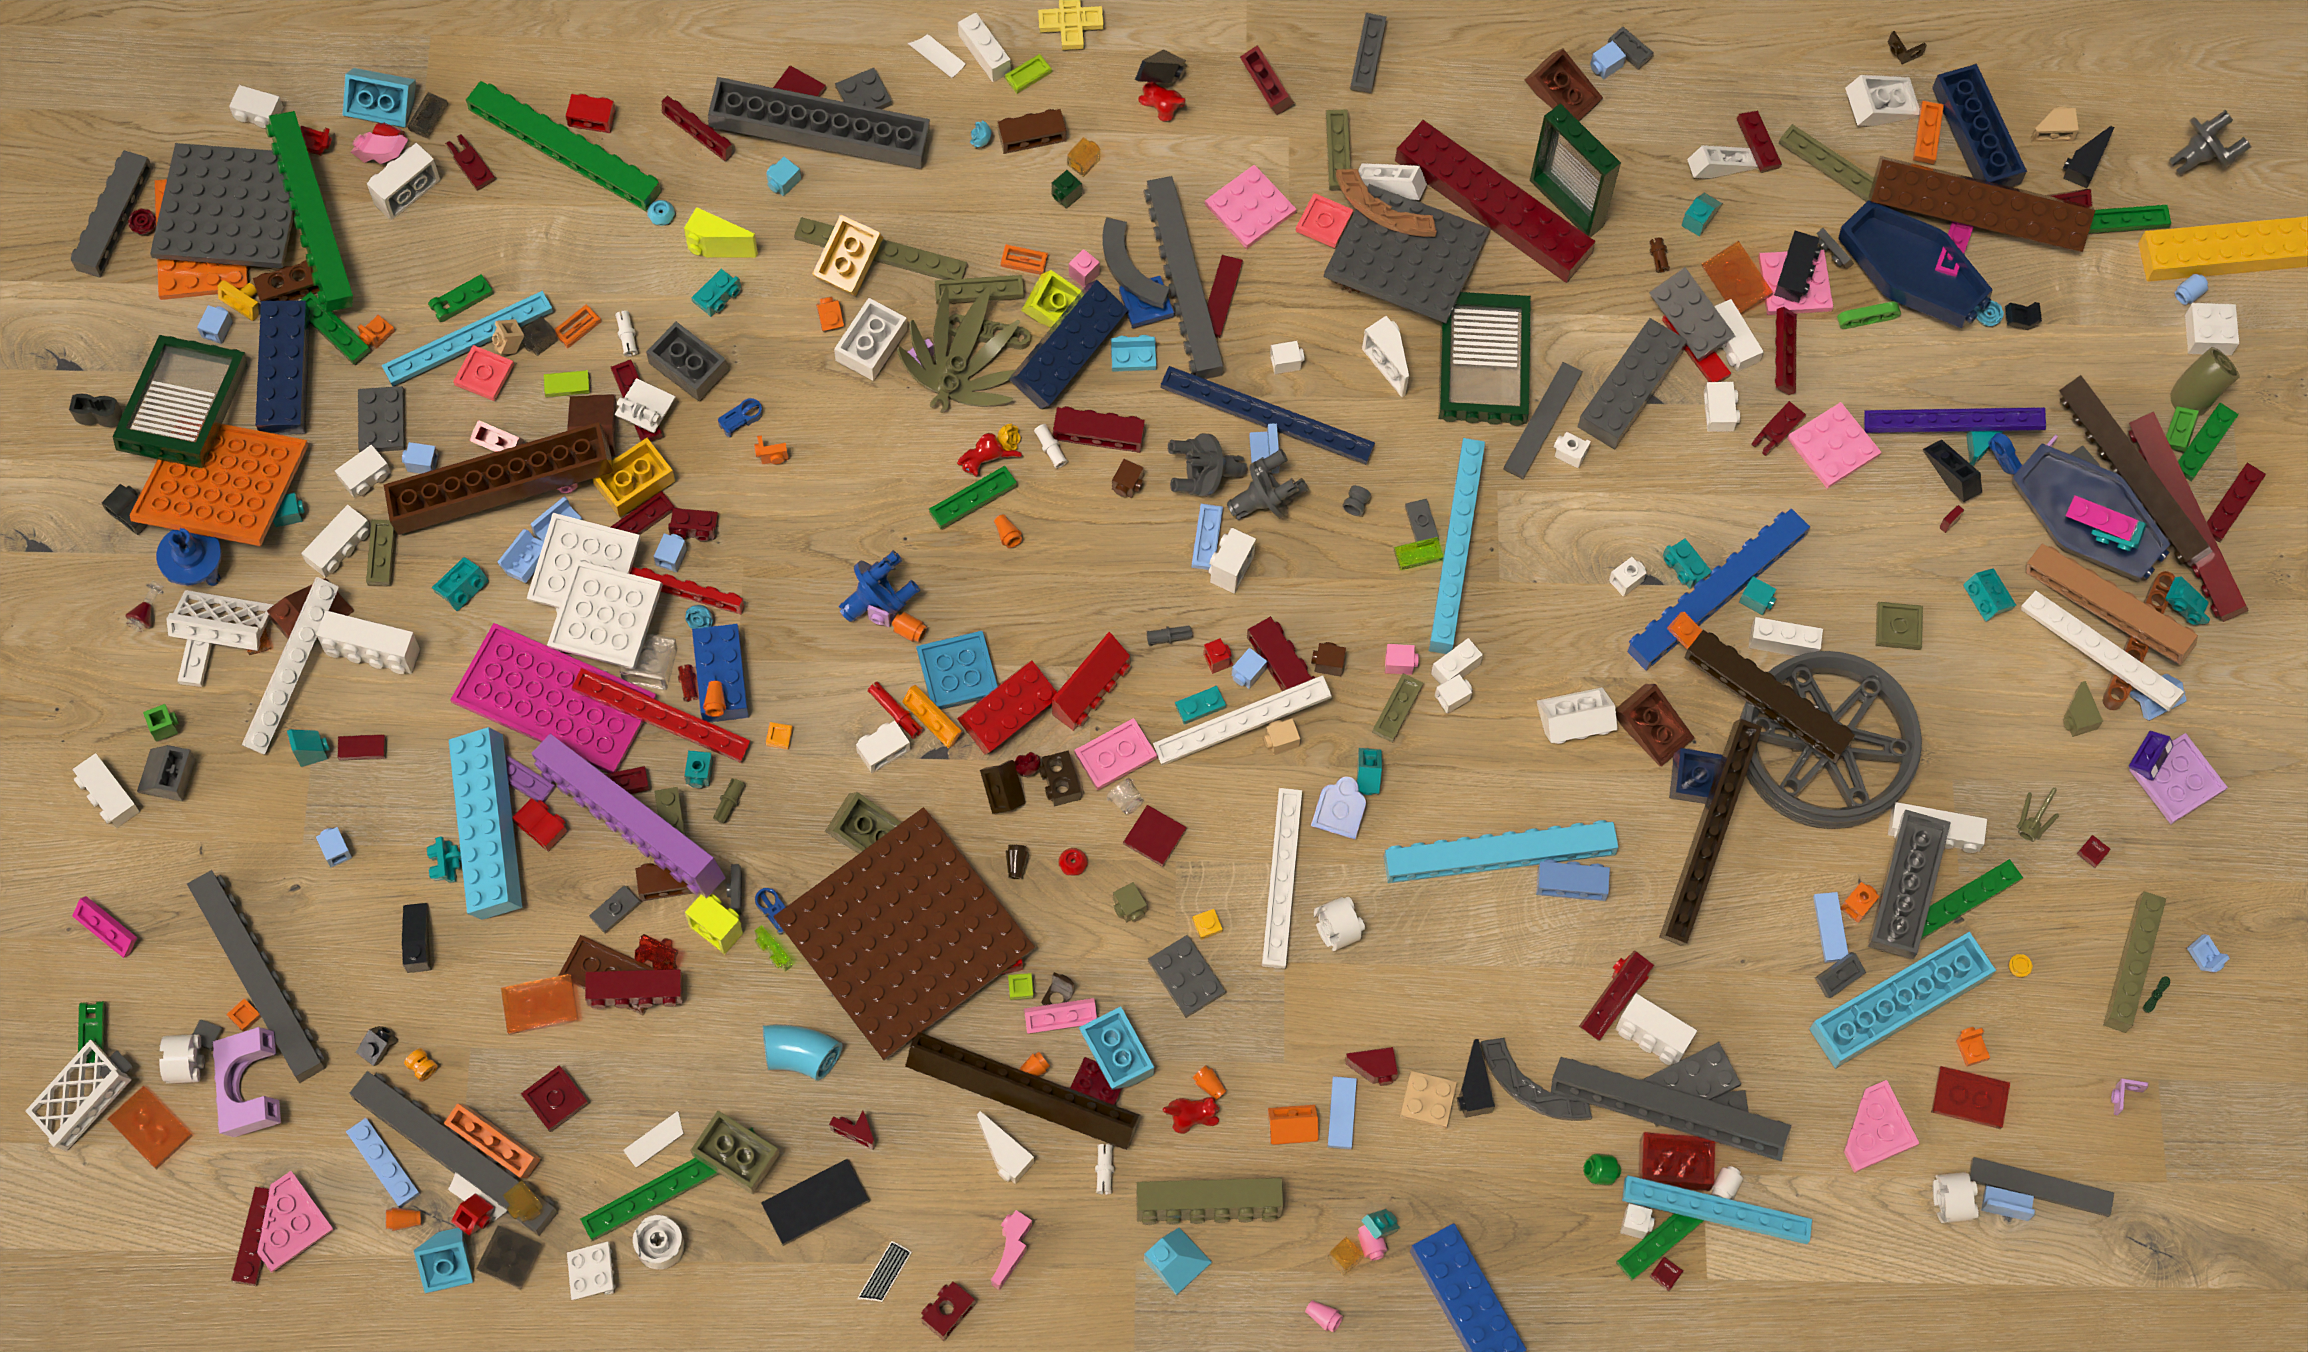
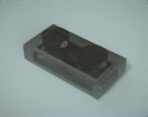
(427, 115)

